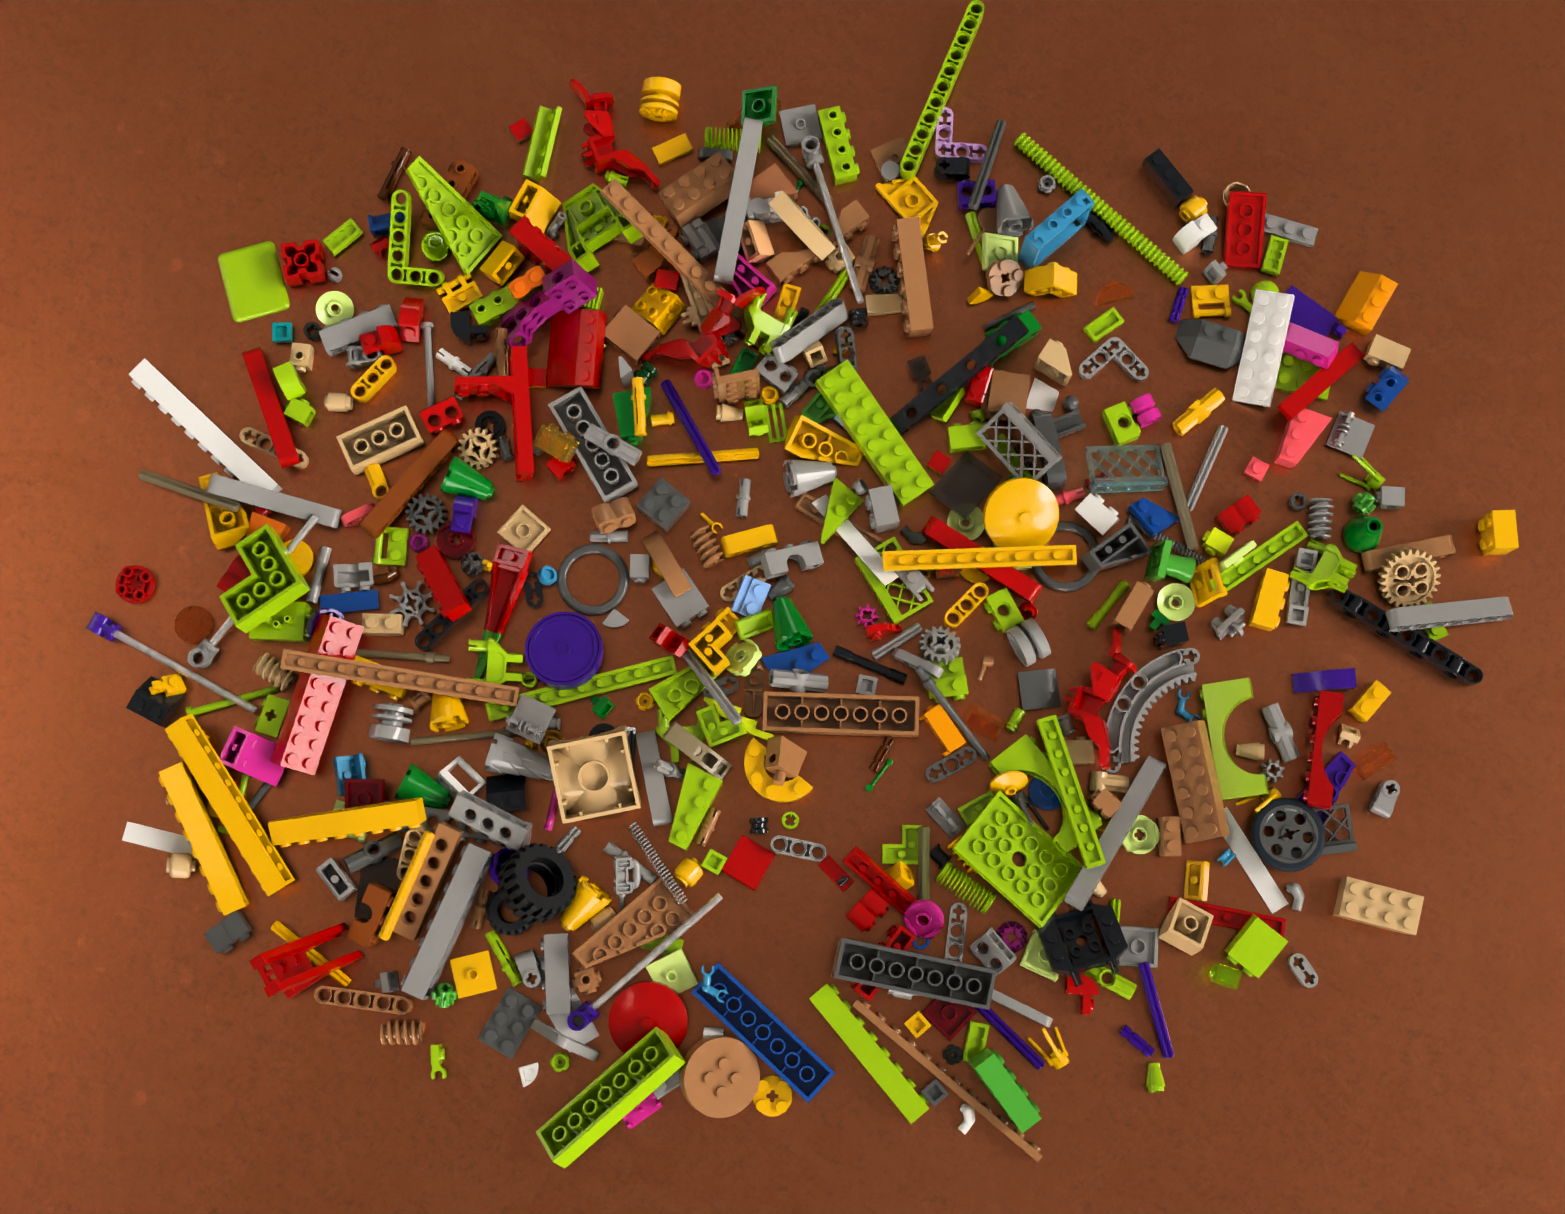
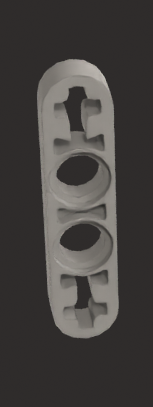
(950, 939)
(1021, 1008)

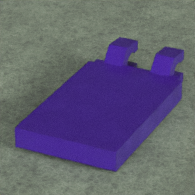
(1313, 316)

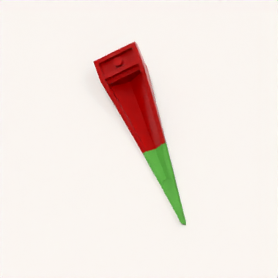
(507, 580)

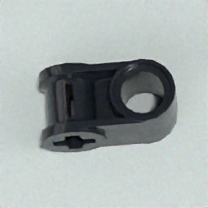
(954, 168)

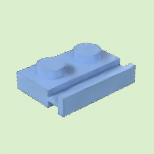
(750, 596)

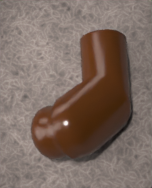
(386, 577)

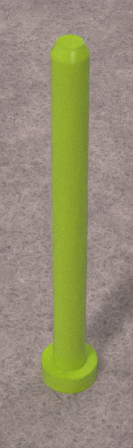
(224, 703)

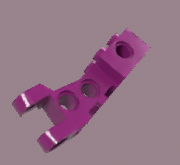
(563, 289)

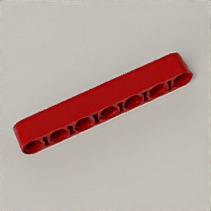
(271, 407)
(1006, 576)

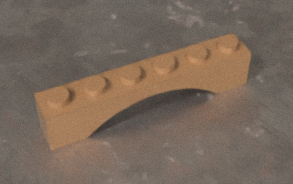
(788, 264)

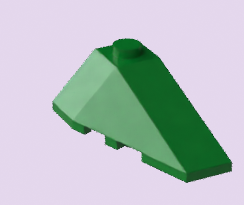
(493, 207)

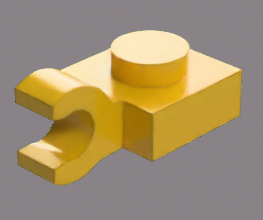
(169, 684)

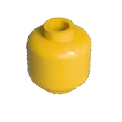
(1193, 208)
(688, 872)

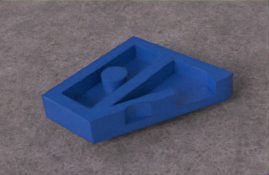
(1152, 516)

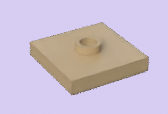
(524, 529)

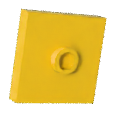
(473, 974)

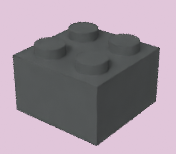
(663, 505)

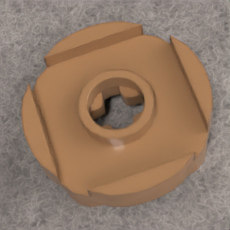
(994, 278)

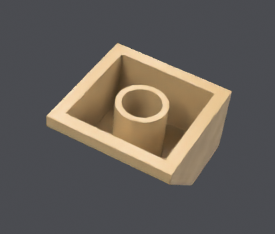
(1054, 362)
(1186, 927)

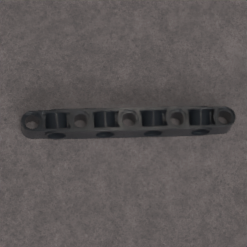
(959, 375)
(1416, 644)

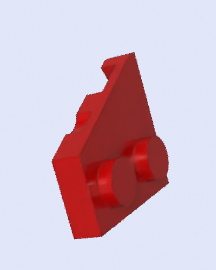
(876, 631)

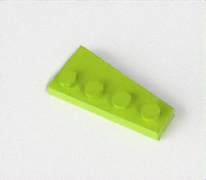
(678, 691)

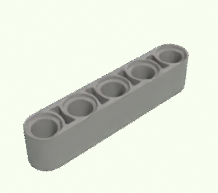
(809, 330)
(654, 780)

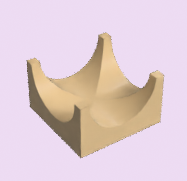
(593, 775)

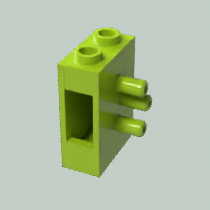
(285, 625)

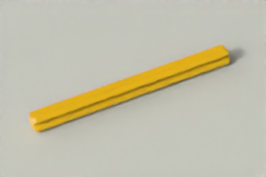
(695, 457)
(406, 885)

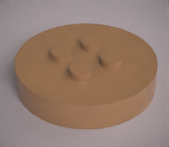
(719, 1076)

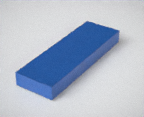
(351, 601)

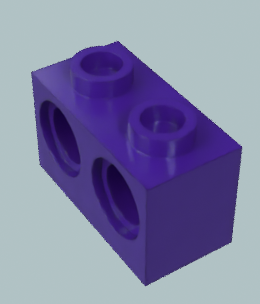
(968, 185)

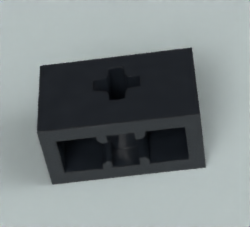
(1171, 636)

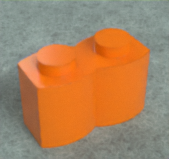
(523, 285)

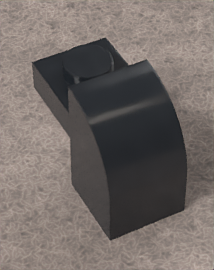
(464, 331)

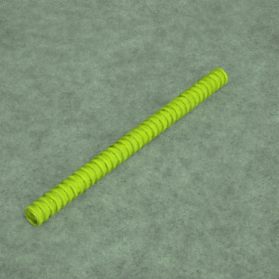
(1101, 209)

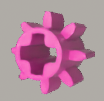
(867, 610)

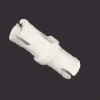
(453, 362)

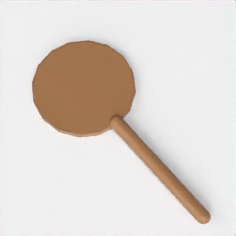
(988, 223)

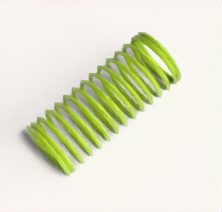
(708, 139)
(988, 902)

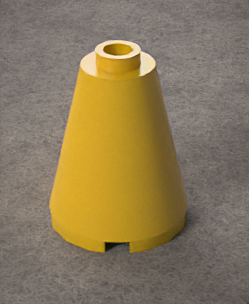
(447, 713)
(587, 902)

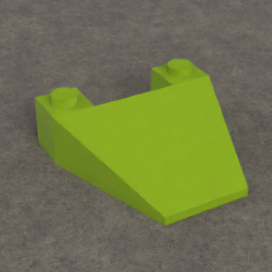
(591, 224)

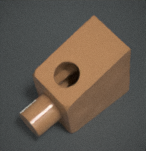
(783, 759)

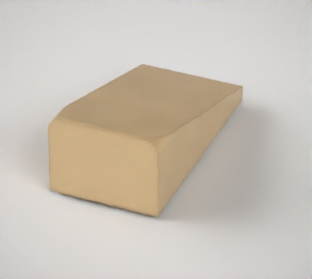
(883, 304)

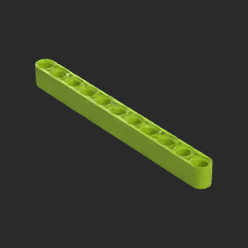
(941, 97)

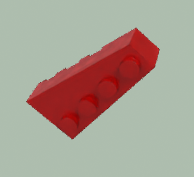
(537, 246)

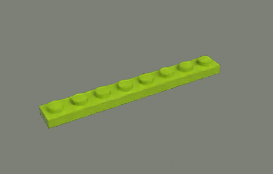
(1071, 792)

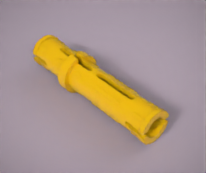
(639, 406)

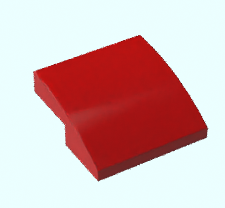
(748, 862)

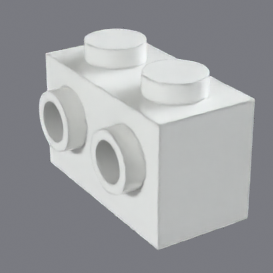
(1097, 514)

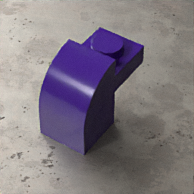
(463, 514)

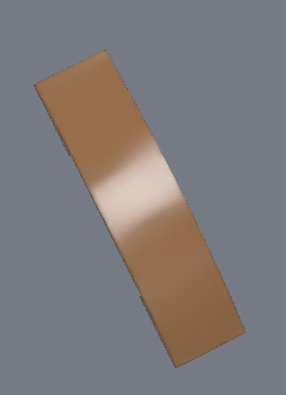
(666, 564)

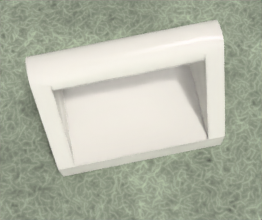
(446, 780)

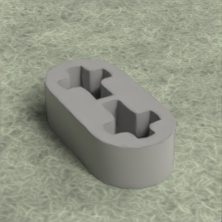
(1298, 973)

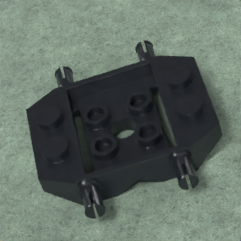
(1080, 925)

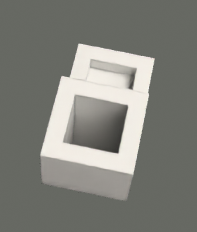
(1193, 233)

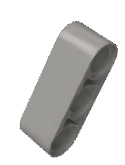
(788, 849)

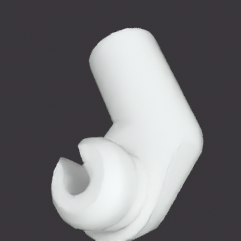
(969, 1117)

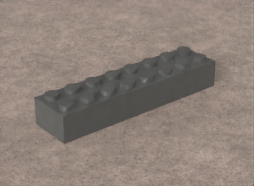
(913, 973)

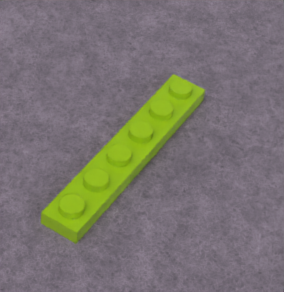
(1262, 556)

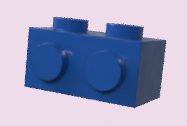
(1387, 387)

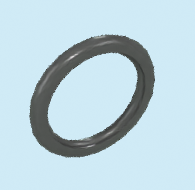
(1084, 580)
(598, 609)

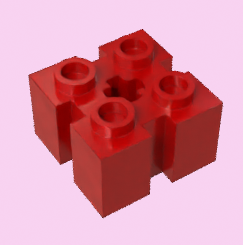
(296, 270)

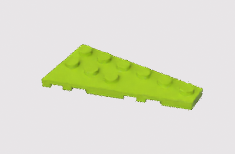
(459, 222)

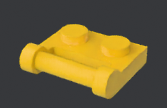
(1210, 295)
(1201, 584)

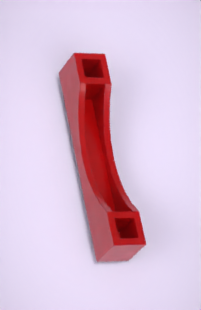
(1320, 789)

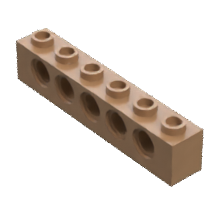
(452, 836)

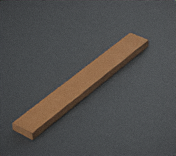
(805, 506)

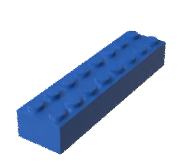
(765, 1034)

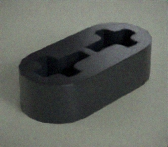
(538, 589)

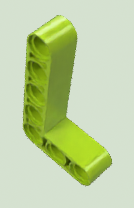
(404, 246)

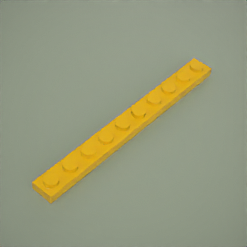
(979, 558)

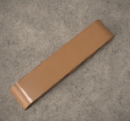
(1437, 547)
(354, 999)

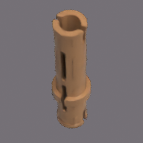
(501, 351)

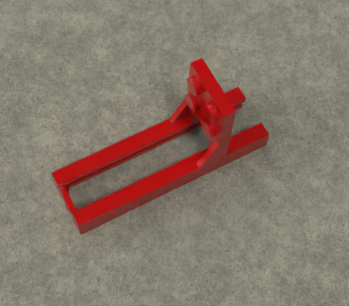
(515, 391)
(293, 967)

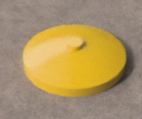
(1020, 513)

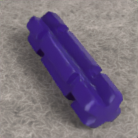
(1178, 304)
(1137, 1041)

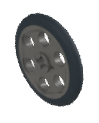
(1285, 861)

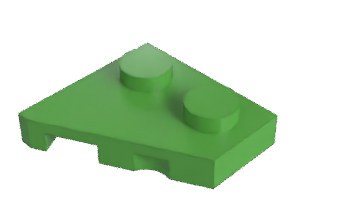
(818, 410)

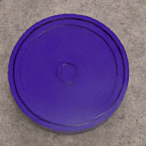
(564, 650)

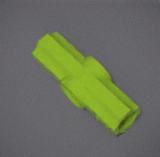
(1118, 984)

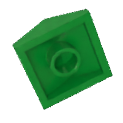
(760, 104)

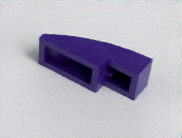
(1324, 680)

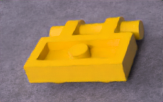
(461, 298)

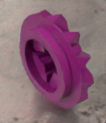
(1020, 932)

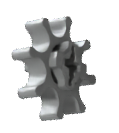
(405, 602)

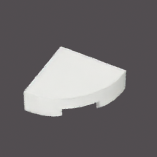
(528, 1073)

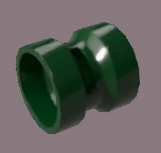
(646, 371)

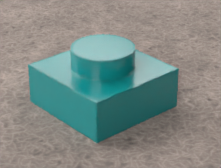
(282, 332)

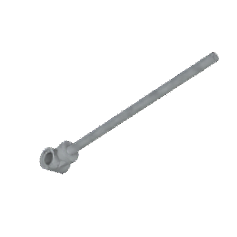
(814, 160)
(209, 648)

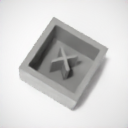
(883, 509)

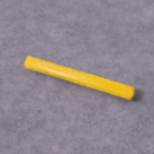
(313, 955)

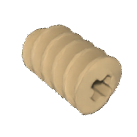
(273, 673)

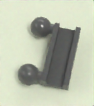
(1069, 422)

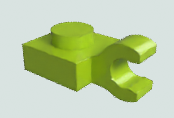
(437, 1056)

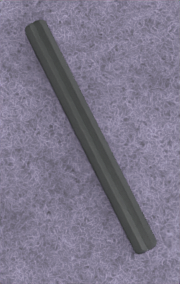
(987, 164)

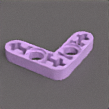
(948, 144)

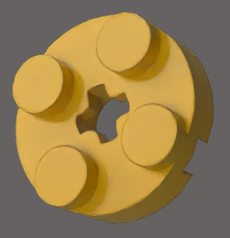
(780, 1104)

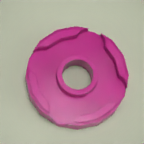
(928, 909)

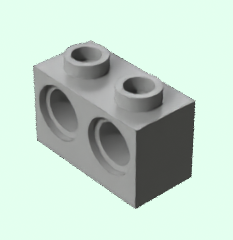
(773, 377)
(996, 949)

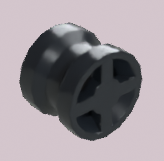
(858, 317)
(759, 825)

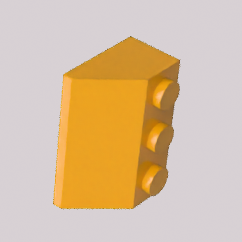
(1365, 301)

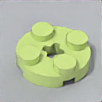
(750, 653)
(1147, 842)

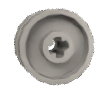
(1028, 642)

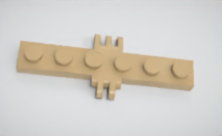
(698, 312)

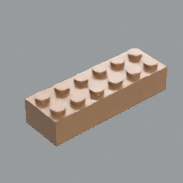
(913, 277)
(1195, 781)

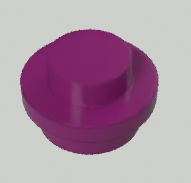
(418, 542)

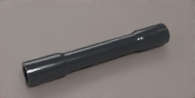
(890, 673)

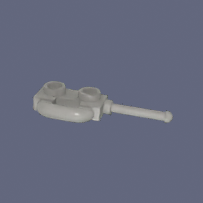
(622, 883)

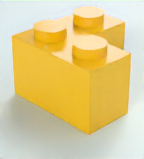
(1050, 279)
(707, 647)

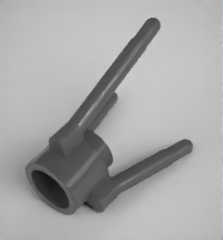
(1023, 802)

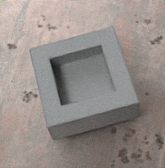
(866, 685)

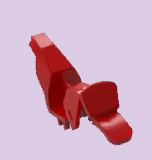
(601, 138)
(717, 324)
(1087, 700)

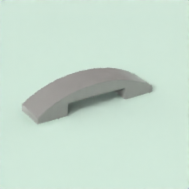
(1298, 593)

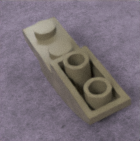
(697, 750)

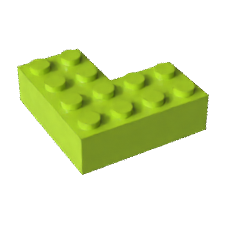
(272, 582)

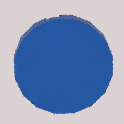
(1041, 795)

